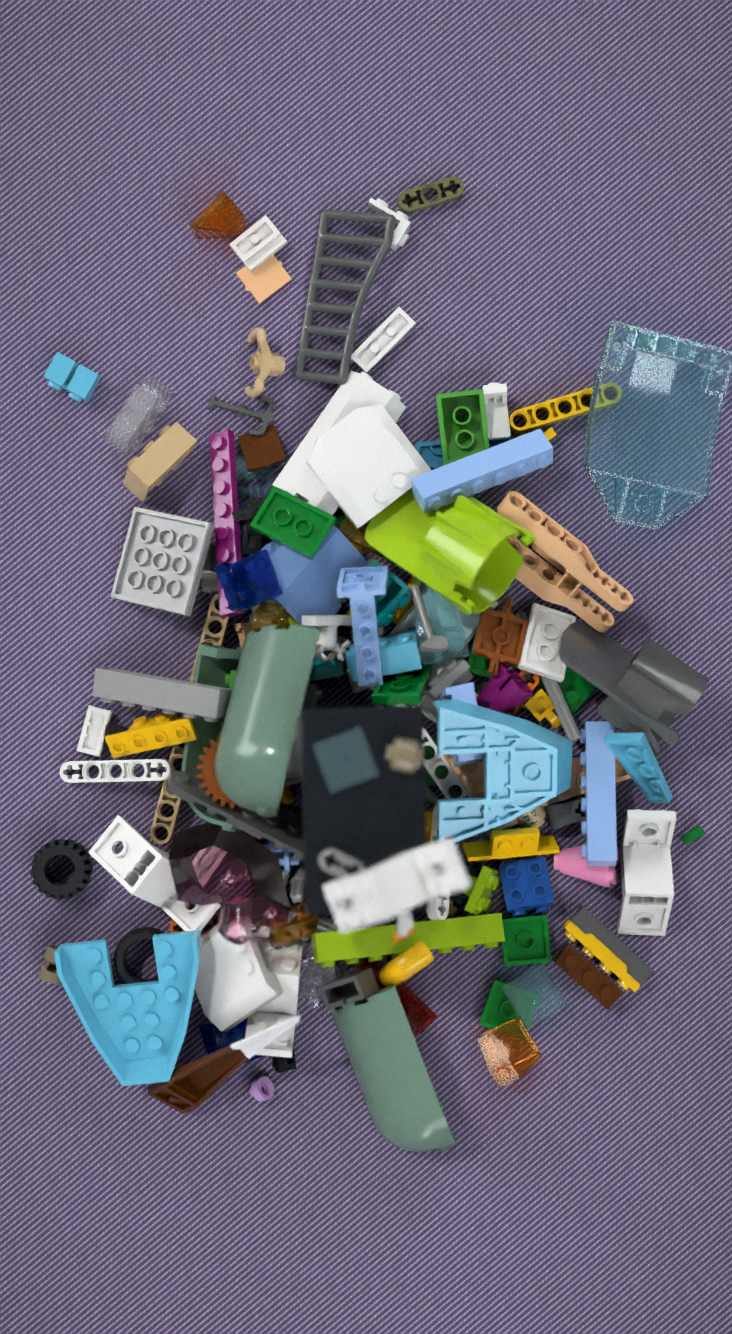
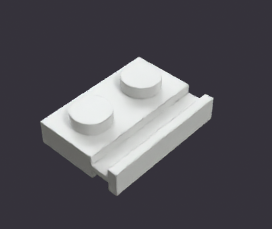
(258, 243)

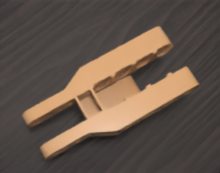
(570, 558)

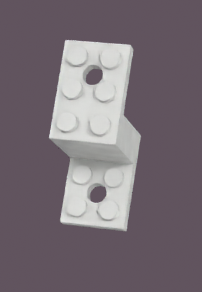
(646, 872)
(146, 873)
(396, 885)
(286, 963)

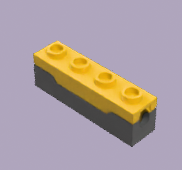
(610, 950)

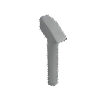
(433, 643)

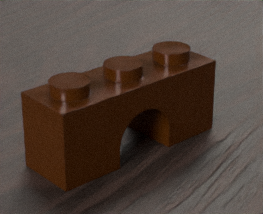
(587, 975)

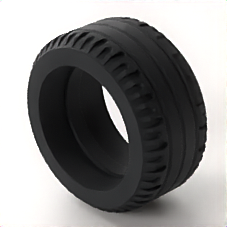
(120, 954)

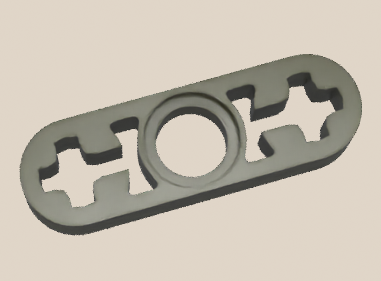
(412, 193)

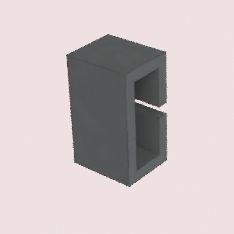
(345, 988)

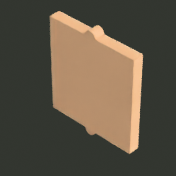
(265, 279)

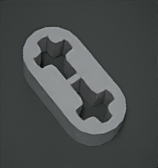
(341, 857)

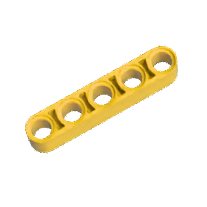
(552, 410)

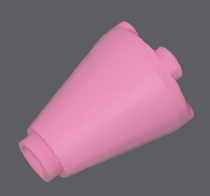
(571, 863)

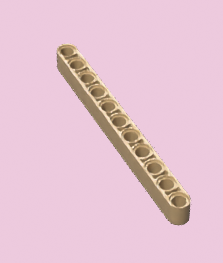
(166, 797)

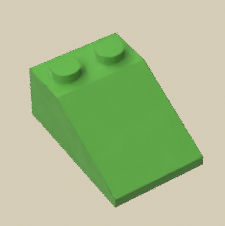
(461, 424)

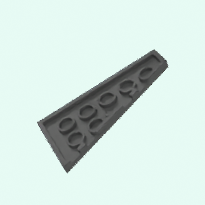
(283, 829)

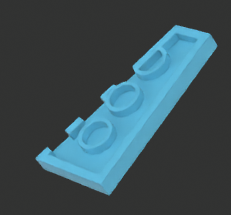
(640, 763)

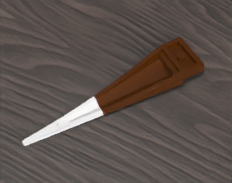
(198, 1079)

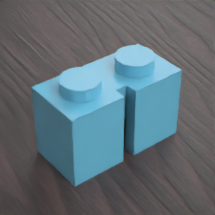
(71, 377)

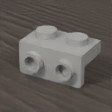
(455, 674)

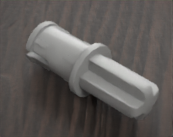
(298, 884)

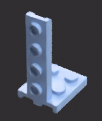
(361, 586)

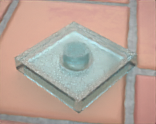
(345, 759)
(534, 996)

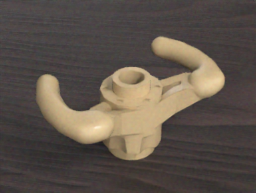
(263, 362)

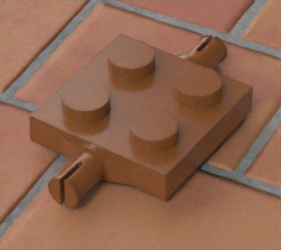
(500, 637)

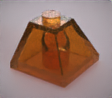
(218, 219)
(508, 1051)

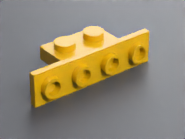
(151, 734)
(511, 843)

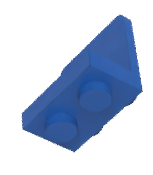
(526, 886)

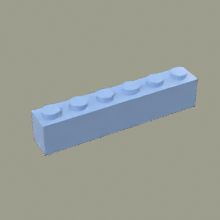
(482, 470)
(599, 796)

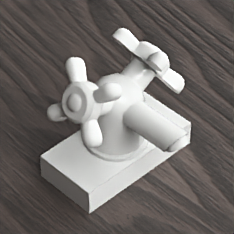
(328, 635)

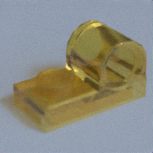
(269, 614)

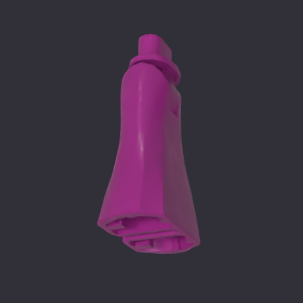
(504, 691)

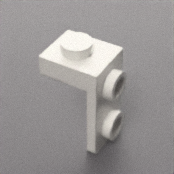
(400, 233)
(496, 411)

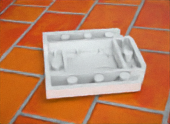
(365, 462)
(233, 979)

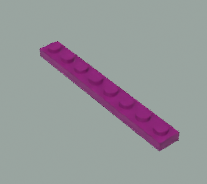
(224, 503)

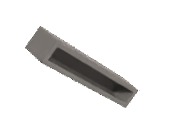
(161, 692)

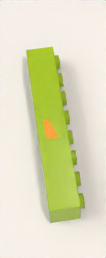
(384, 940)

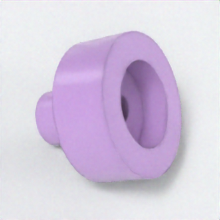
(262, 1088)

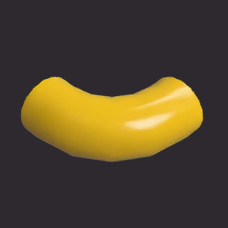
(406, 964)

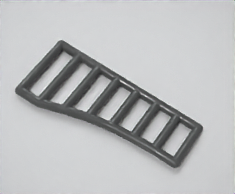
(353, 310)

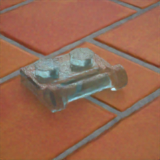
(260, 474)

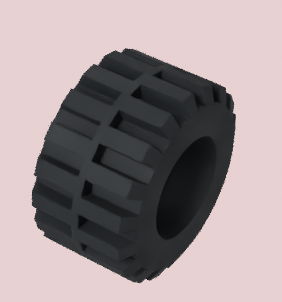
(41, 873)

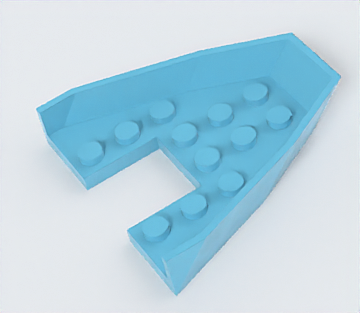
(520, 767)
(133, 1024)

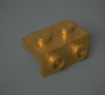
(298, 928)

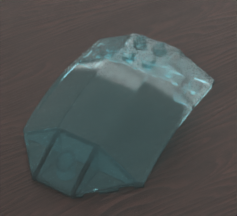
(654, 423)

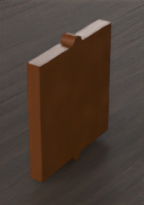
(262, 450)

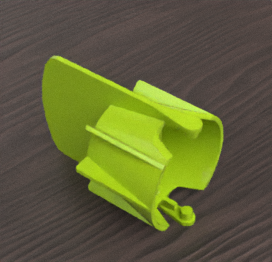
(452, 549)

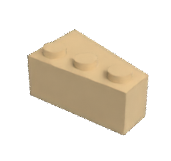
(158, 460)

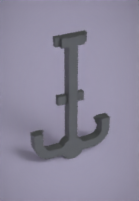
(266, 417)

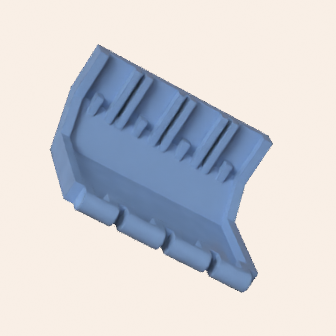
(312, 584)

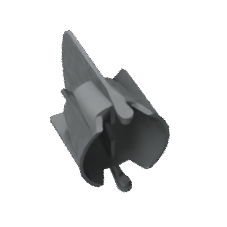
(638, 686)

